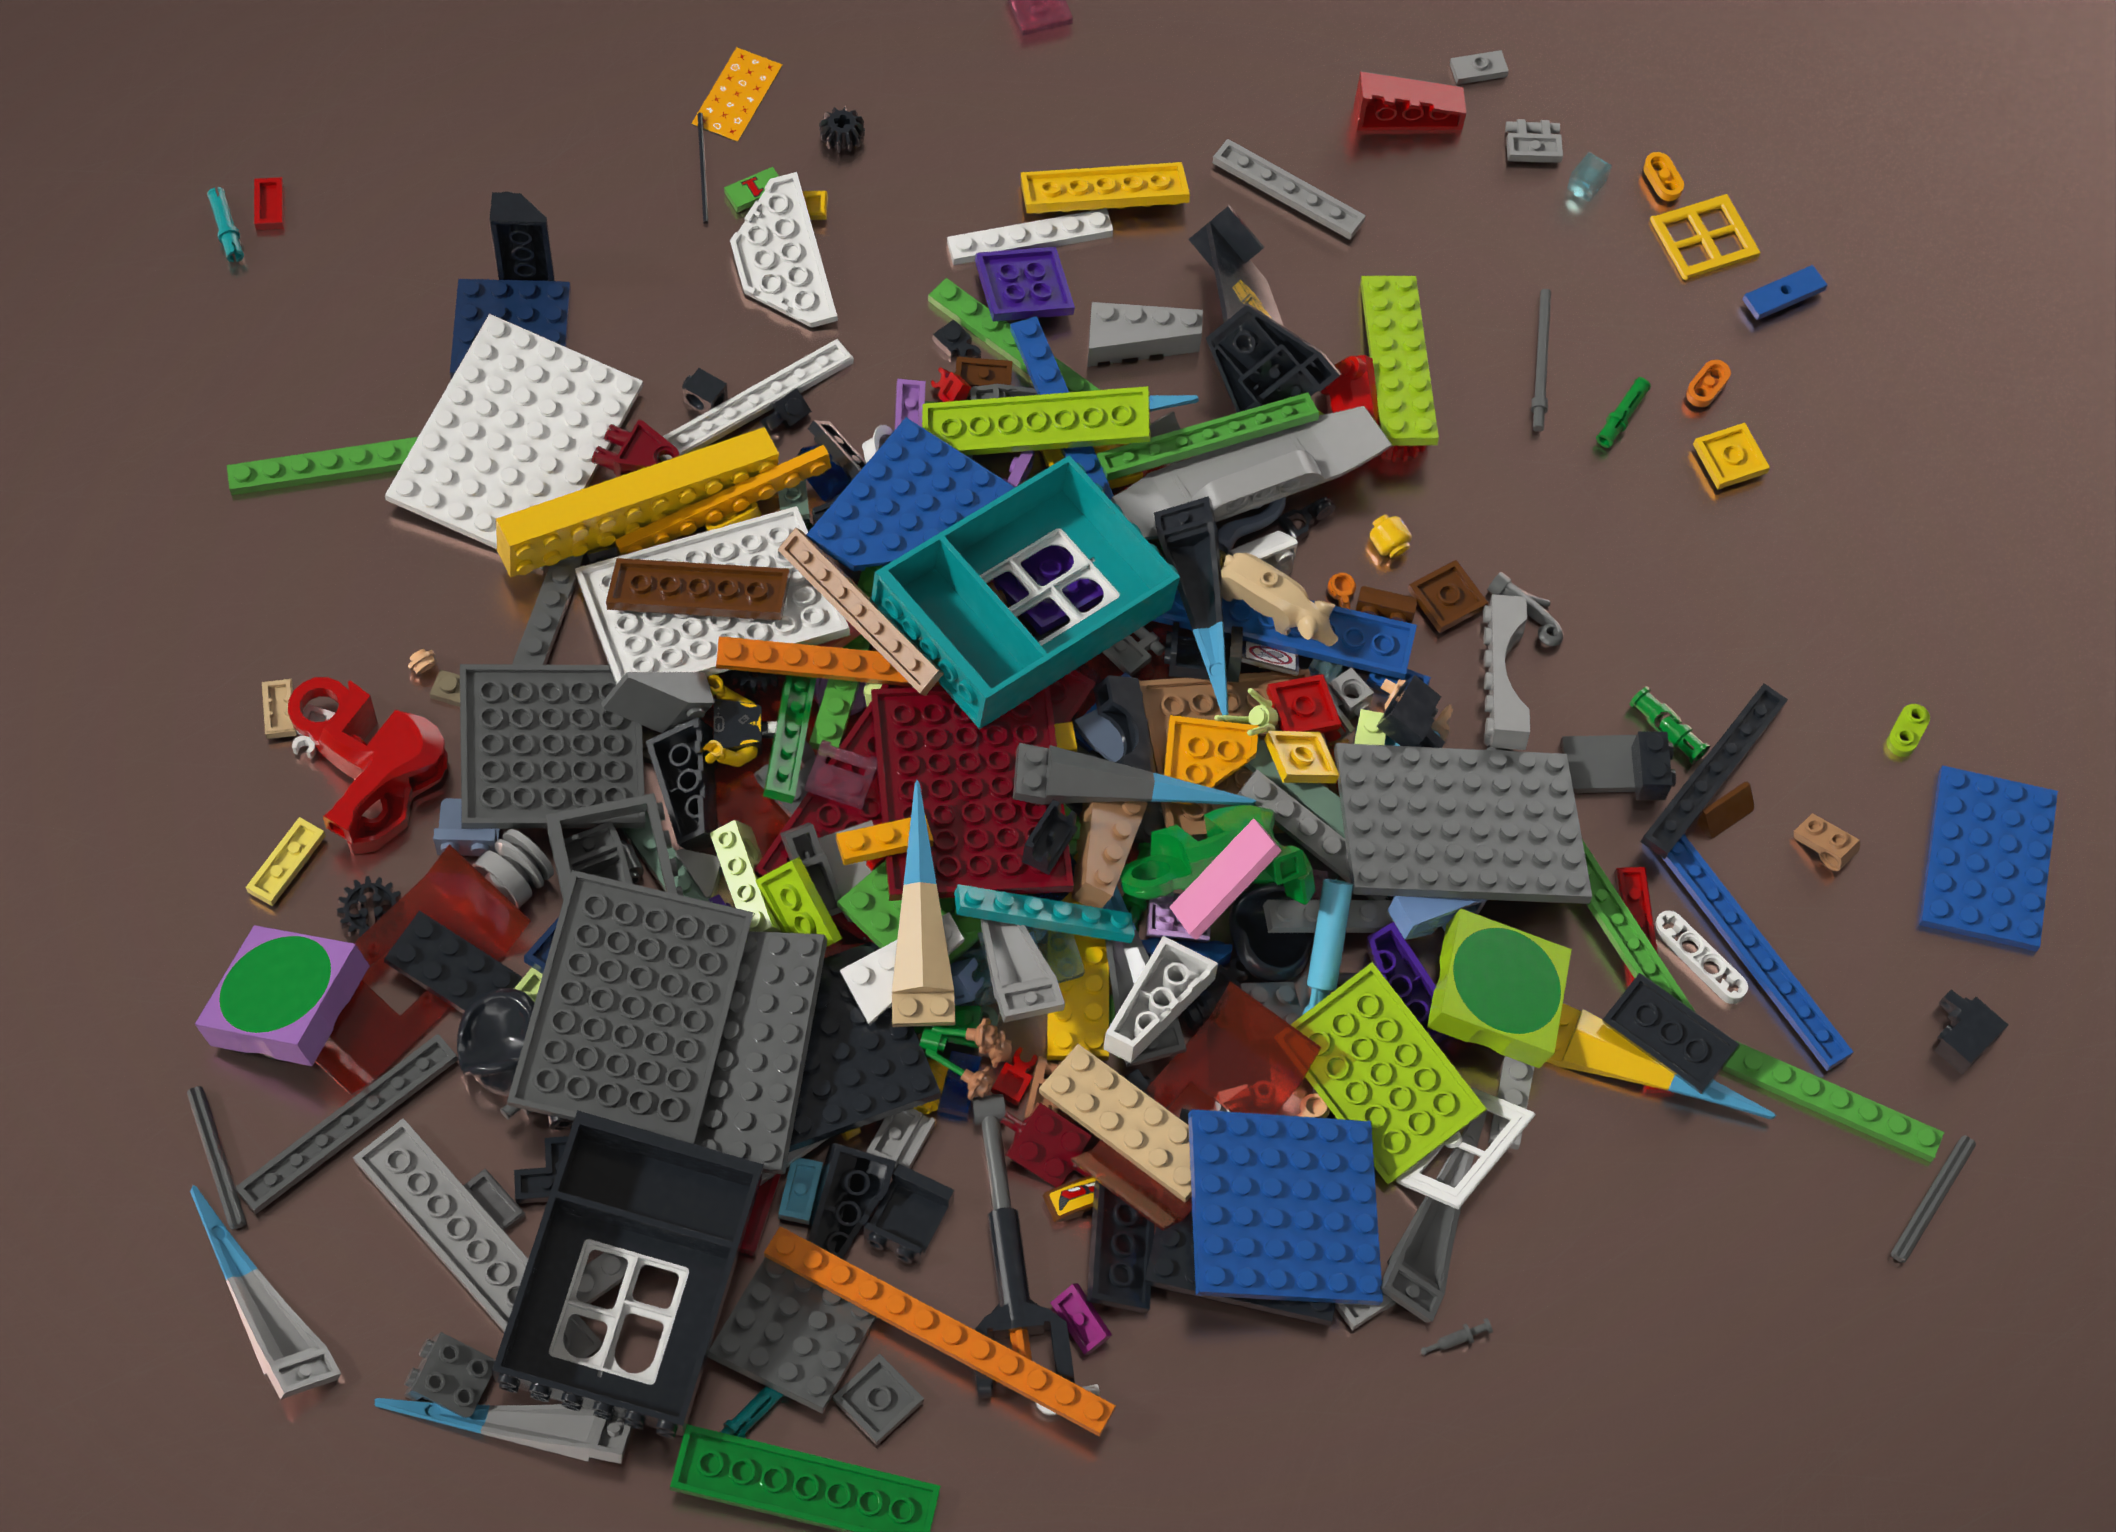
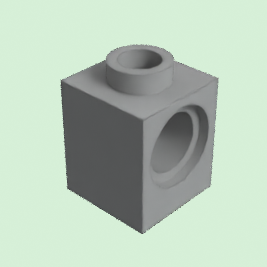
(1351, 683)

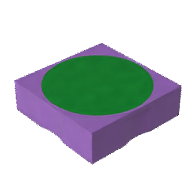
(282, 995)

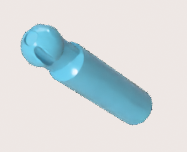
(1328, 939)

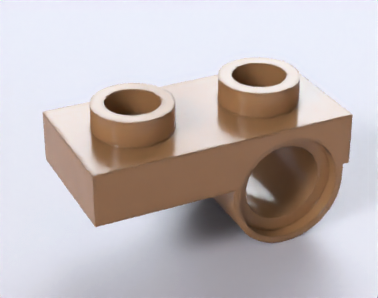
(1831, 843)

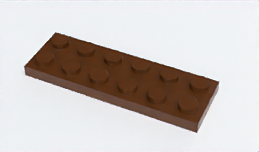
(698, 589)

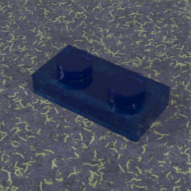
(955, 1091)

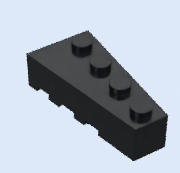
(687, 782)

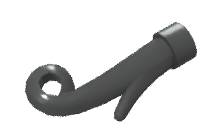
(1503, 586)

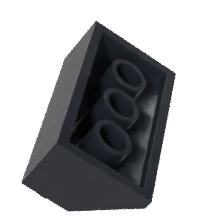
(520, 239)

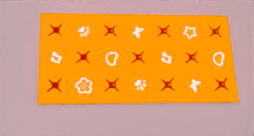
(737, 93)

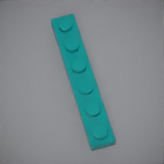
(1044, 913)

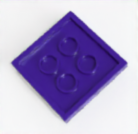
(1024, 283)
(1044, 568)

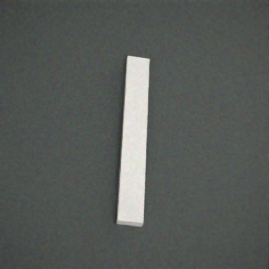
(758, 399)

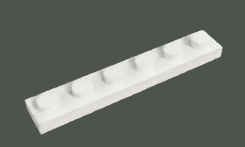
(1035, 234)

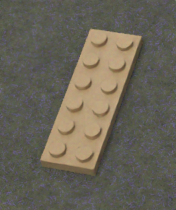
(1123, 1118)

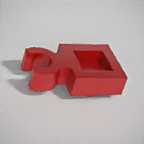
(951, 386)
(1013, 1079)

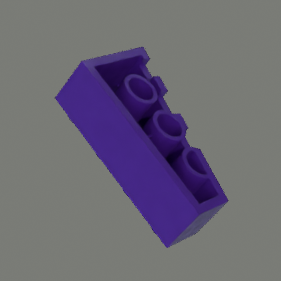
(1404, 973)

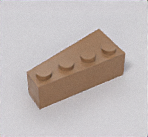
(1103, 848)

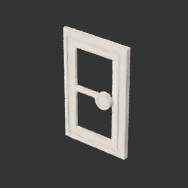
(1455, 1197)

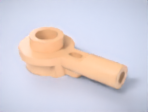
(1313, 1106)

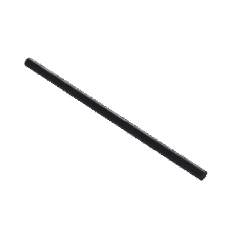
(702, 168)

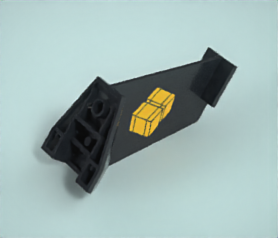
(1252, 347)

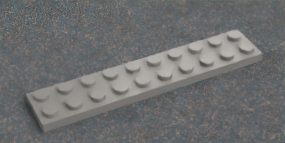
(456, 1227)

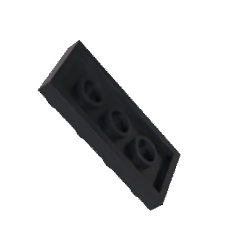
(447, 963)
(1671, 1033)
(1118, 1253)

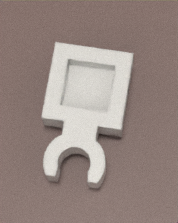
(314, 714)

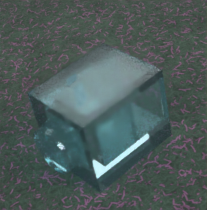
(1589, 177)

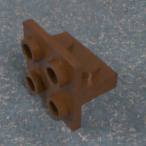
(1386, 604)

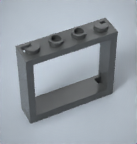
(609, 810)

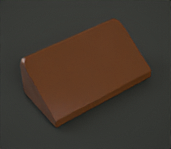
(1727, 810)

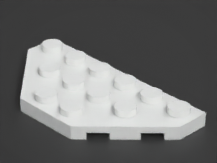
(781, 255)

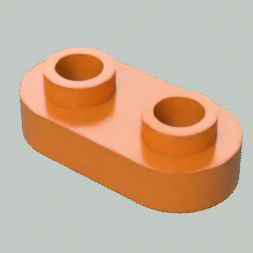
(1706, 384)

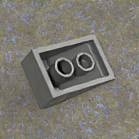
(660, 698)

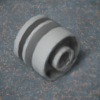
(515, 867)

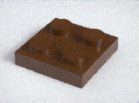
(1447, 596)

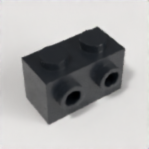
(1652, 765)

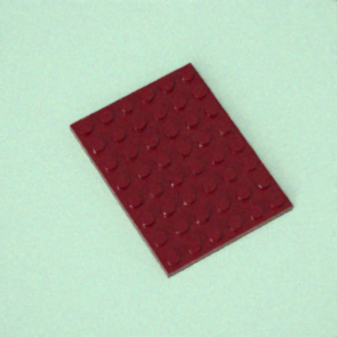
(964, 789)

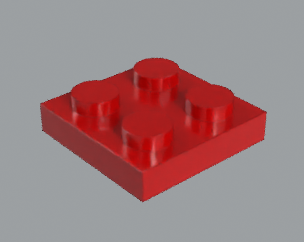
(1304, 705)

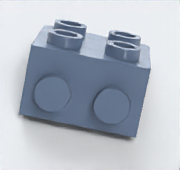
(465, 841)

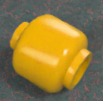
(1390, 536)

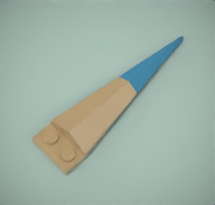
(922, 966)

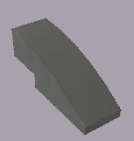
(804, 843)

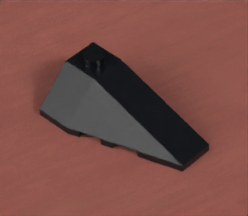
(846, 1196)

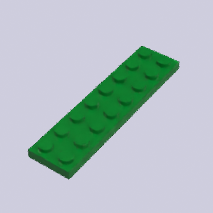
(800, 1485)

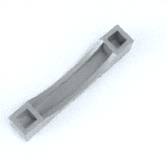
(1508, 714)

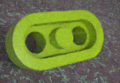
(1909, 728)

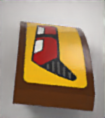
(1070, 1199)

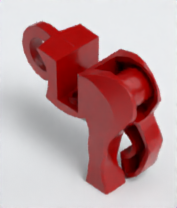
(393, 767)

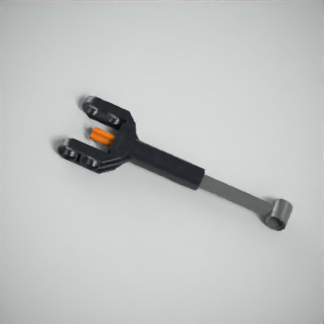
(1016, 1313)

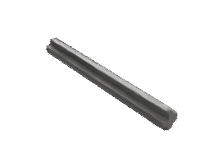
(216, 1157)
(1933, 1199)

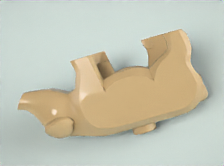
(1277, 597)

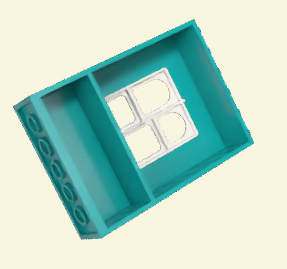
(974, 638)

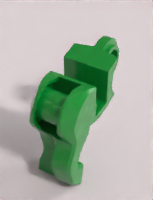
(1180, 858)

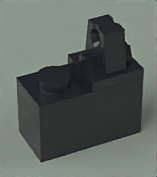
(1411, 715)
(1971, 1031)

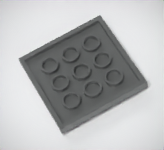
(792, 1335)

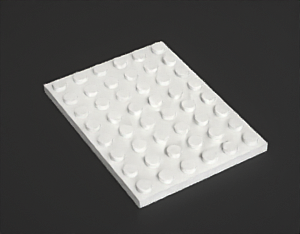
(511, 431)
(690, 642)

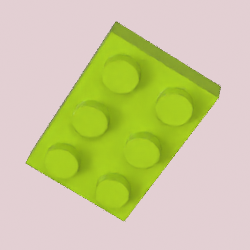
(797, 902)

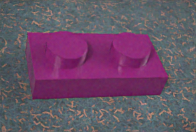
(1081, 1318)

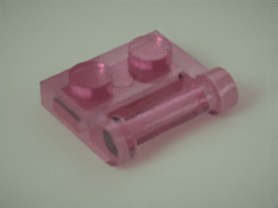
(840, 783)

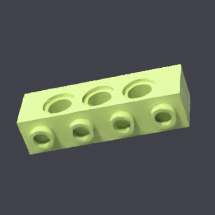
(738, 858)

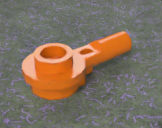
(1342, 587)

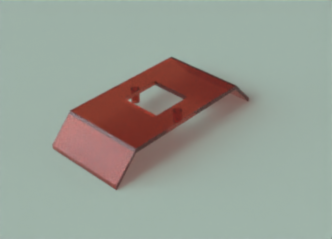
(367, 1030)
(1240, 1060)

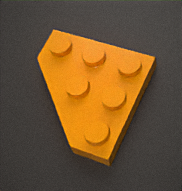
(1207, 750)

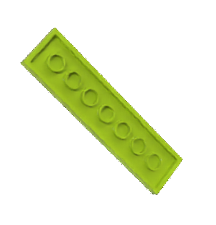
(1399, 359)
(1041, 421)

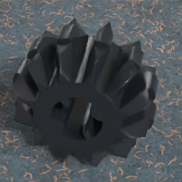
(842, 129)

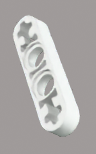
(1704, 954)

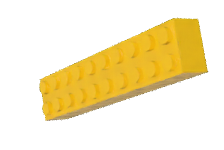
(627, 503)

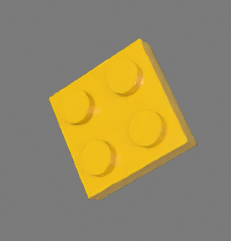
(1731, 456)
(1301, 757)

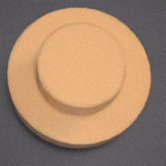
(422, 661)

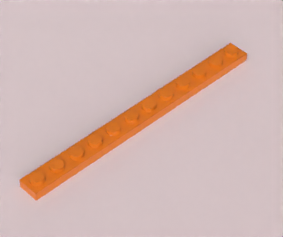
(940, 1331)

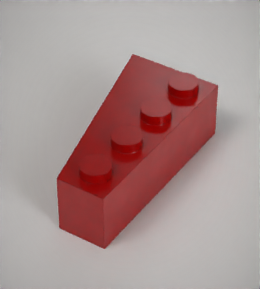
(1407, 104)

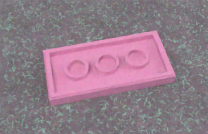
(1225, 879)

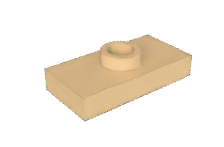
(275, 708)

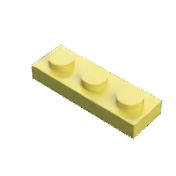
(285, 861)

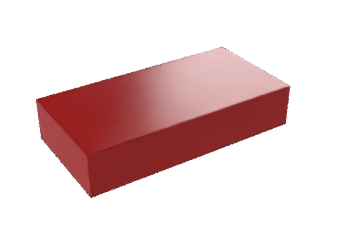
(268, 203)

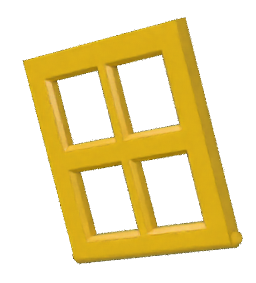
(1716, 260)

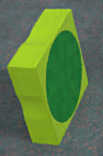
(1500, 988)

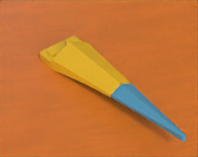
(1594, 1048)

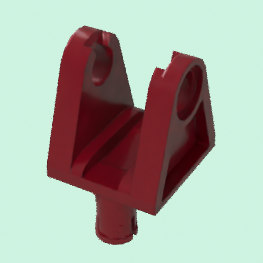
(639, 449)

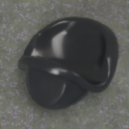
(1265, 954)
(493, 1037)

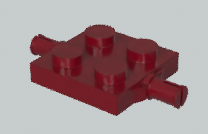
(1046, 1144)

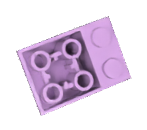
(1163, 922)

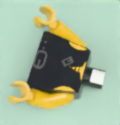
(736, 727)

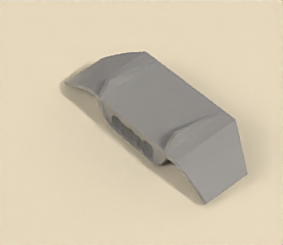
(1258, 468)

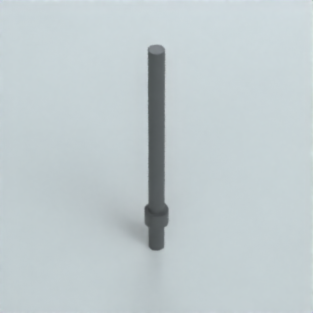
(1539, 403)

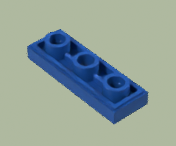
(1784, 292)

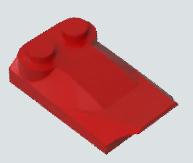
(1353, 387)

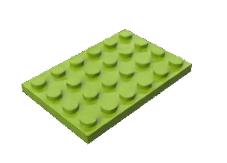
(1385, 1071)

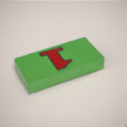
(747, 191)

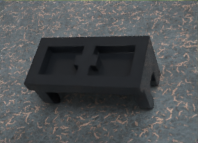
(1049, 838)

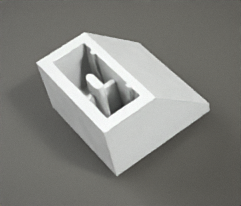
(1275, 549)

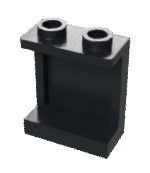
(1186, 659)
(909, 1215)

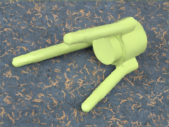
(1260, 715)

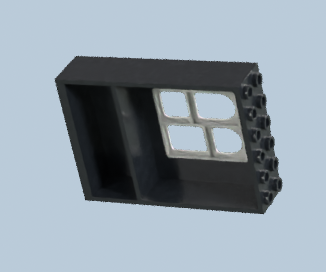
(655, 1207)

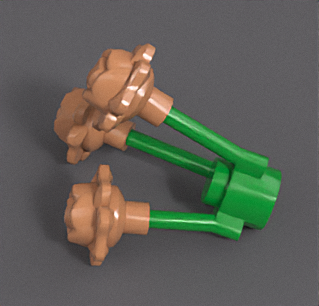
(983, 1037)

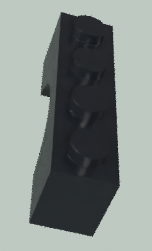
(1122, 704)

